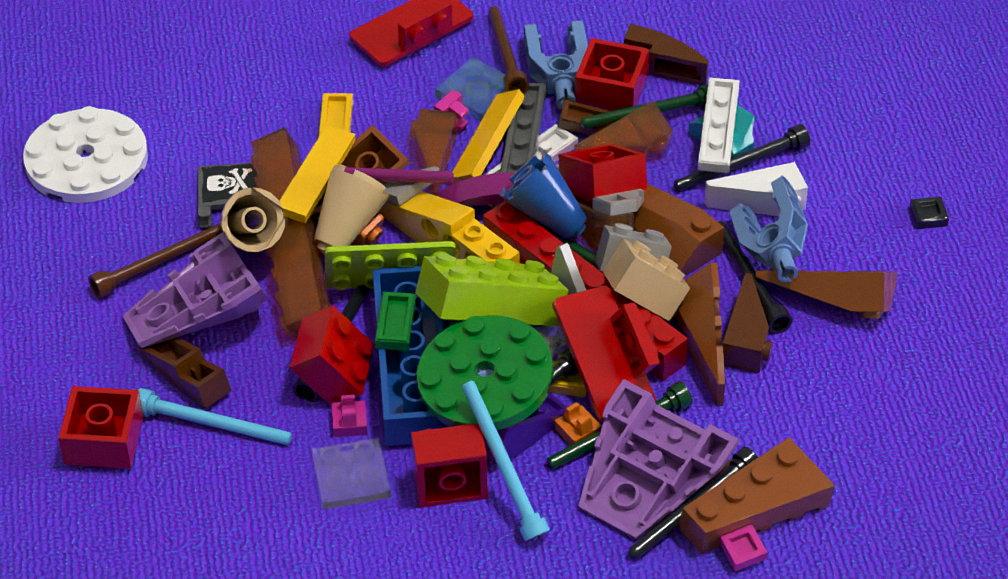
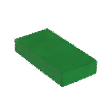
(395, 321)

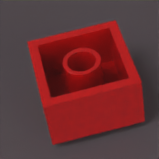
(611, 75)
(603, 170)
(331, 355)
(101, 427)
(449, 465)

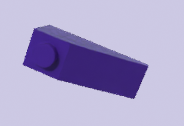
(531, 429)

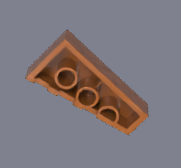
(764, 492)

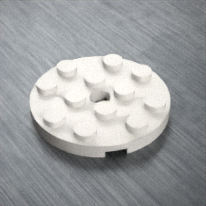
(55, 149)

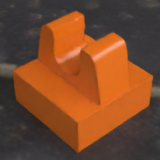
(576, 424)

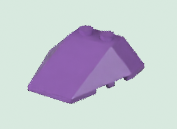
(202, 295)
(648, 462)

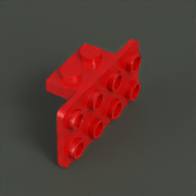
(409, 28)
(606, 343)

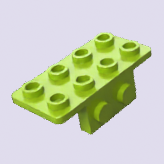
(354, 265)

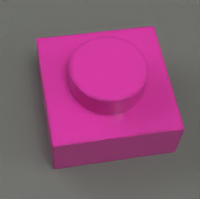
(743, 547)

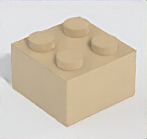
(646, 279)

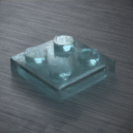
(477, 85)

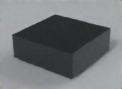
(929, 212)

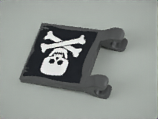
(218, 183)

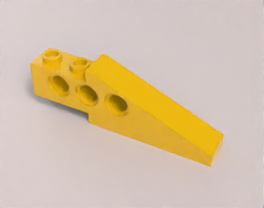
(440, 220)

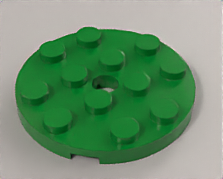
(499, 343)

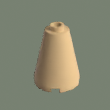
(347, 207)
(252, 219)

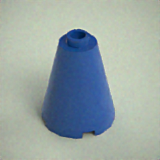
(545, 197)

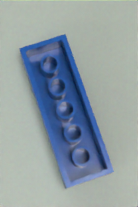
(401, 397)

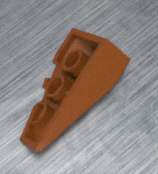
(689, 229)
(851, 290)
(701, 324)

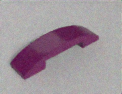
(478, 189)

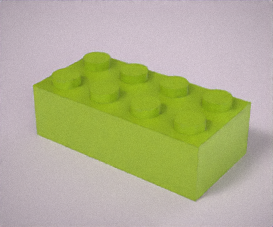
(485, 288)

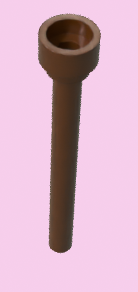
(514, 78)
(104, 282)

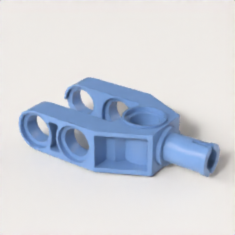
(556, 70)
(779, 241)

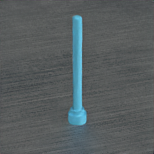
(152, 405)
(531, 522)

